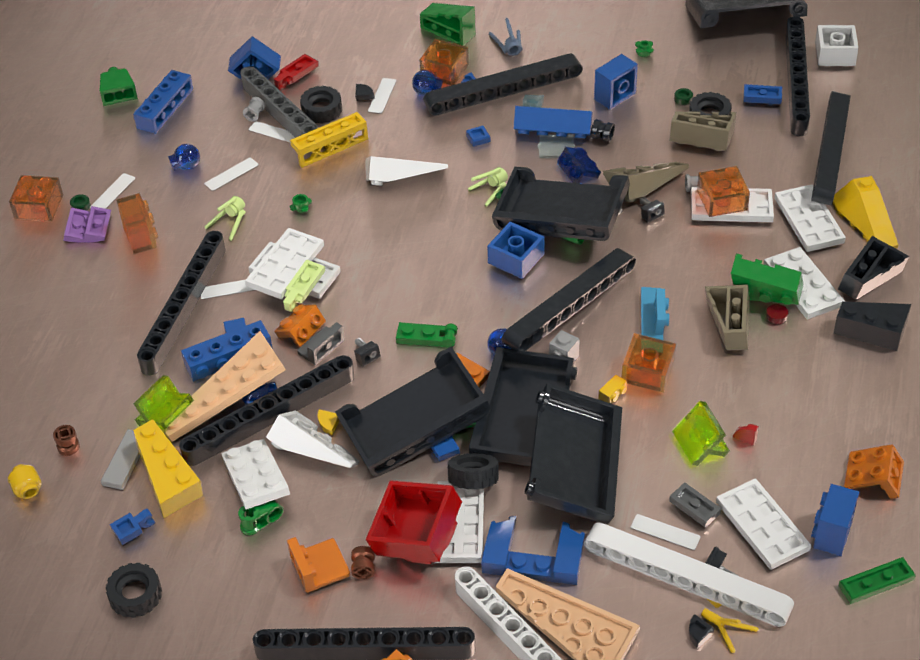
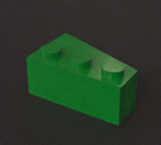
(450, 22)
(767, 283)

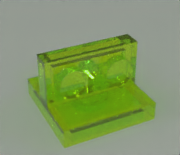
(161, 403)
(701, 434)

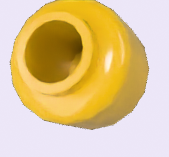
(24, 481)

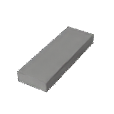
(122, 463)

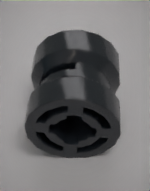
(602, 130)

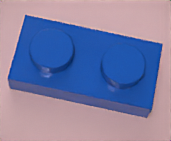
(762, 94)

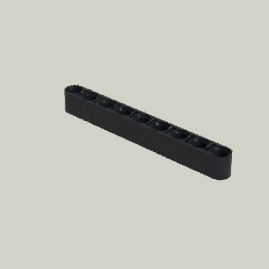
(797, 76)
(502, 84)
(831, 148)
(568, 301)
(181, 303)
(265, 410)
(375, 649)

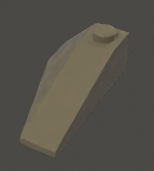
(646, 178)

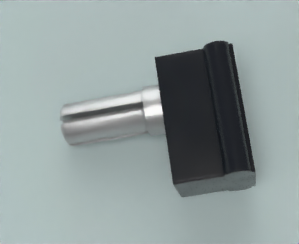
(651, 210)
(366, 352)
(716, 559)

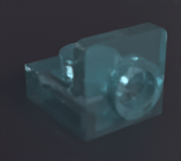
(533, 101)

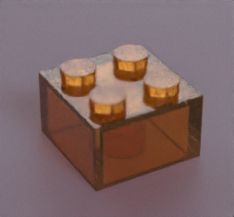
(445, 60)
(723, 191)
(36, 198)
(137, 223)
(648, 362)

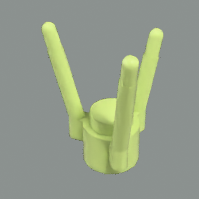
(495, 178)
(232, 208)

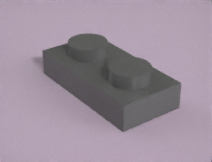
(695, 504)

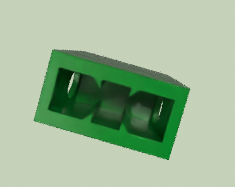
(117, 86)

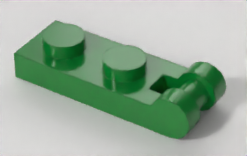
(426, 334)

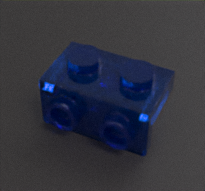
(577, 164)

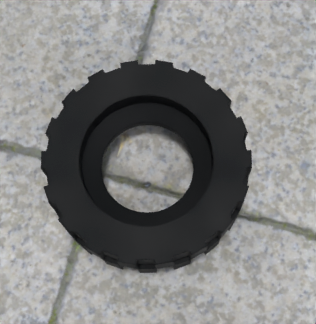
(321, 94)
(710, 100)
(473, 471)
(136, 606)

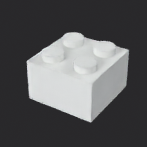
(836, 45)

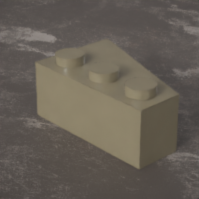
(703, 130)
(730, 313)

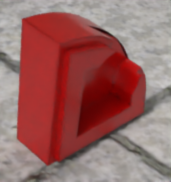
(747, 434)

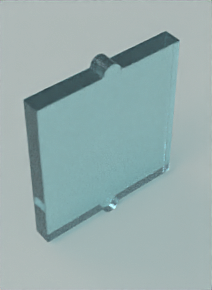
(553, 146)

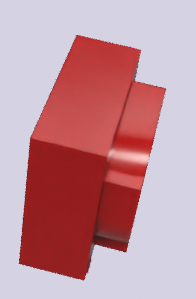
(414, 521)

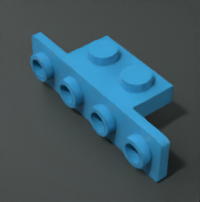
(654, 312)

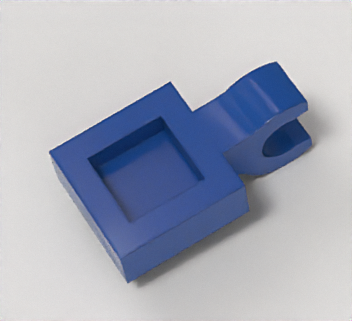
(130, 527)

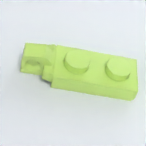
(302, 284)

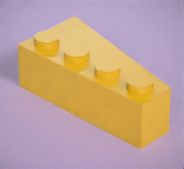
(167, 471)

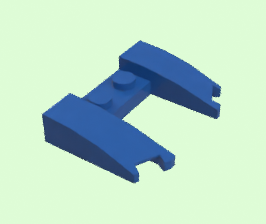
(558, 569)

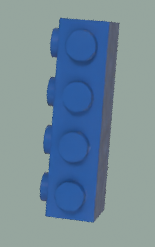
(163, 101)
(553, 121)
(210, 359)

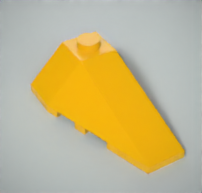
(865, 209)

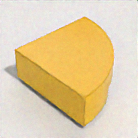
(328, 421)

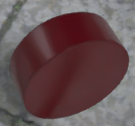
(777, 314)

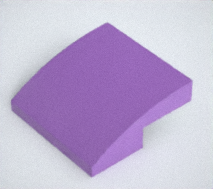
(87, 225)

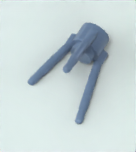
(512, 45)

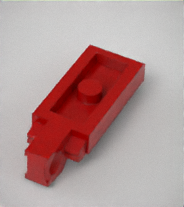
(295, 71)

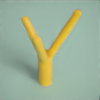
(721, 622)

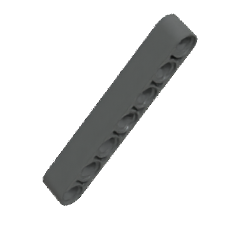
(276, 102)

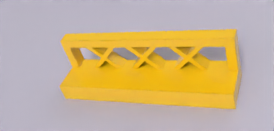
(330, 134)

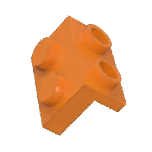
(301, 324)

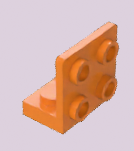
(875, 467)
(318, 564)

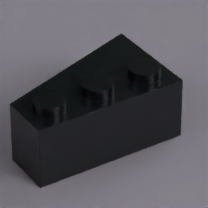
(872, 268)
(873, 322)

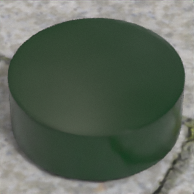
(683, 96)
(80, 202)

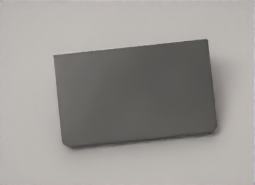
(322, 343)

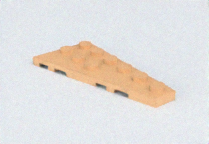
(241, 375)
(569, 622)

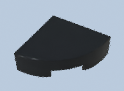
(364, 92)
(699, 630)

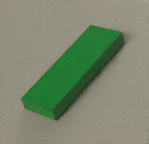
(877, 580)

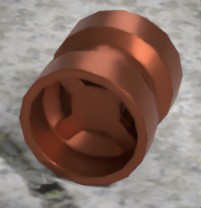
(66, 440)
(362, 566)

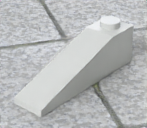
(389, 169)
(300, 435)

